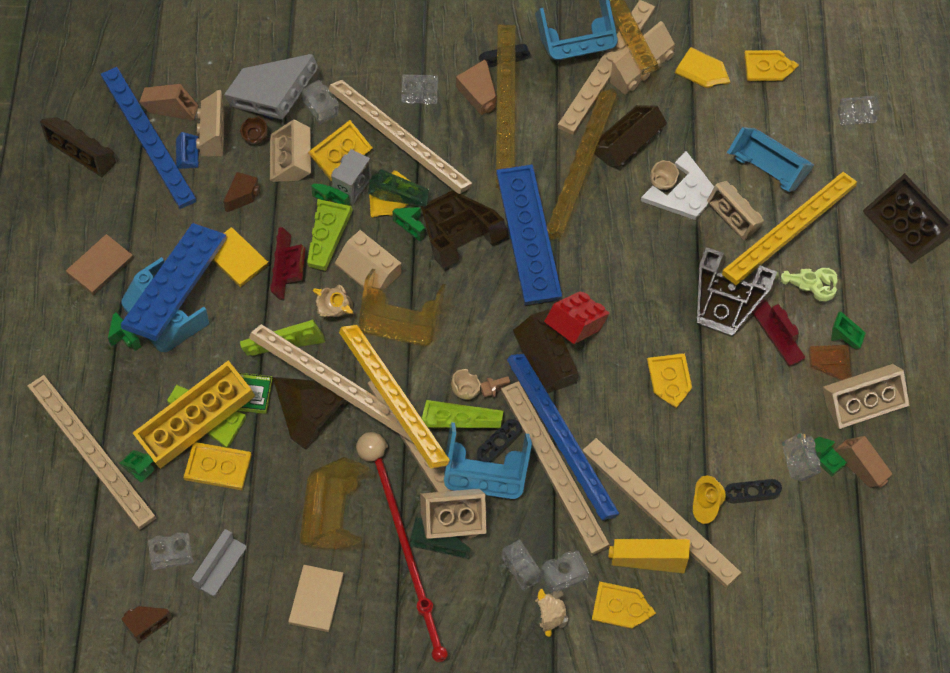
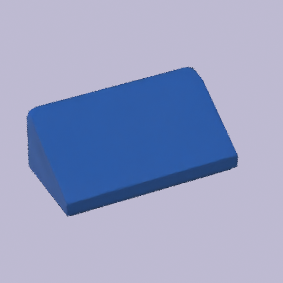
(186, 151)

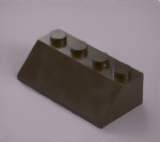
(629, 134)
(78, 145)
(546, 352)

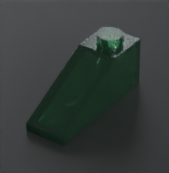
(397, 189)
(444, 545)

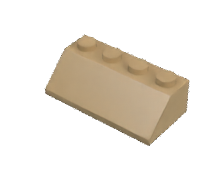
(624, 71)
(866, 395)

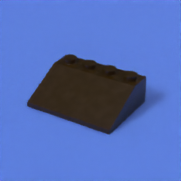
(909, 219)

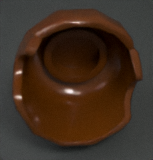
(254, 130)

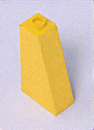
(651, 554)

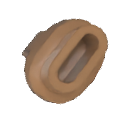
(490, 387)

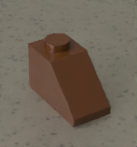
(241, 191)
(145, 621)

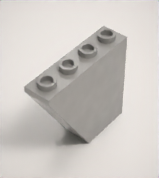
(271, 86)

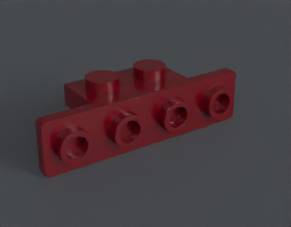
(287, 263)
(780, 331)

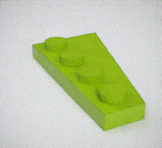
(328, 228)
(299, 335)
(442, 414)
(226, 430)

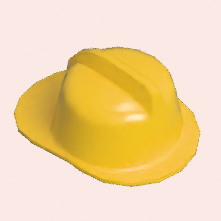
(707, 499)

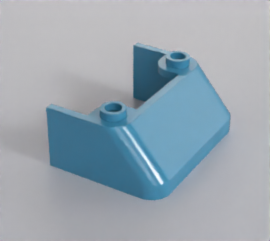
(602, 37)
(771, 157)
(180, 326)
(492, 478)

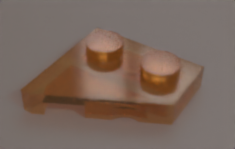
(831, 360)

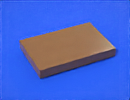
(99, 264)

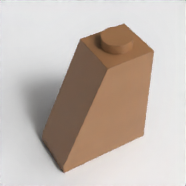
(478, 87)
(169, 101)
(864, 461)

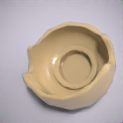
(664, 175)
(465, 385)
(371, 446)

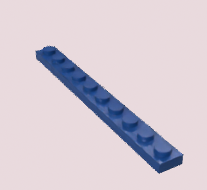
(148, 138)
(563, 437)

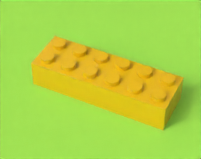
(194, 414)

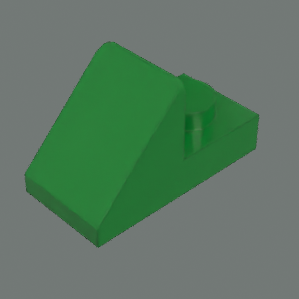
(408, 220)
(848, 331)
(117, 334)
(828, 457)
(138, 465)

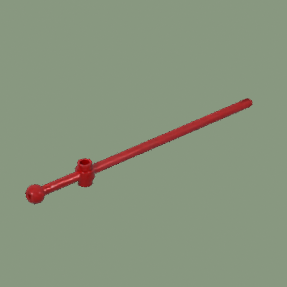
(424, 605)

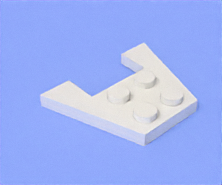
(689, 196)

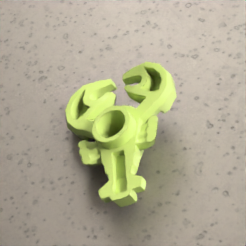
(813, 281)

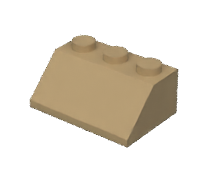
(211, 125)
(290, 152)
(735, 210)
(364, 254)
(453, 513)

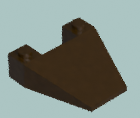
(457, 220)
(723, 303)

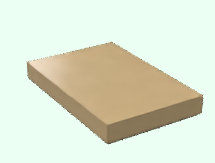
(316, 598)

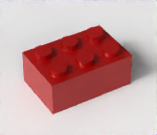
(577, 317)

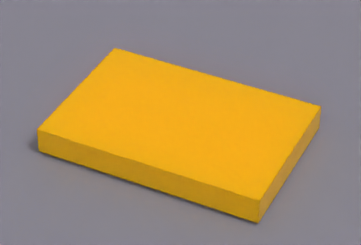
(333, 148)
(239, 258)
(217, 466)

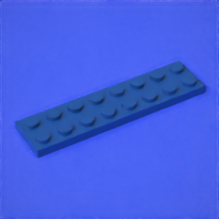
(528, 235)
(173, 282)

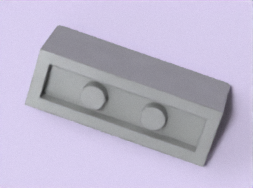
(218, 564)

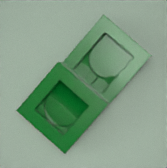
(329, 194)

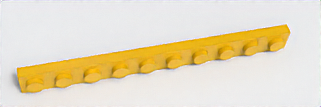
(789, 228)
(394, 397)

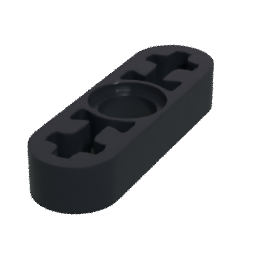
(521, 53)
(500, 433)
(737, 487)

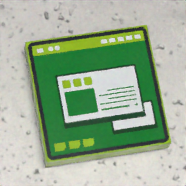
(261, 387)

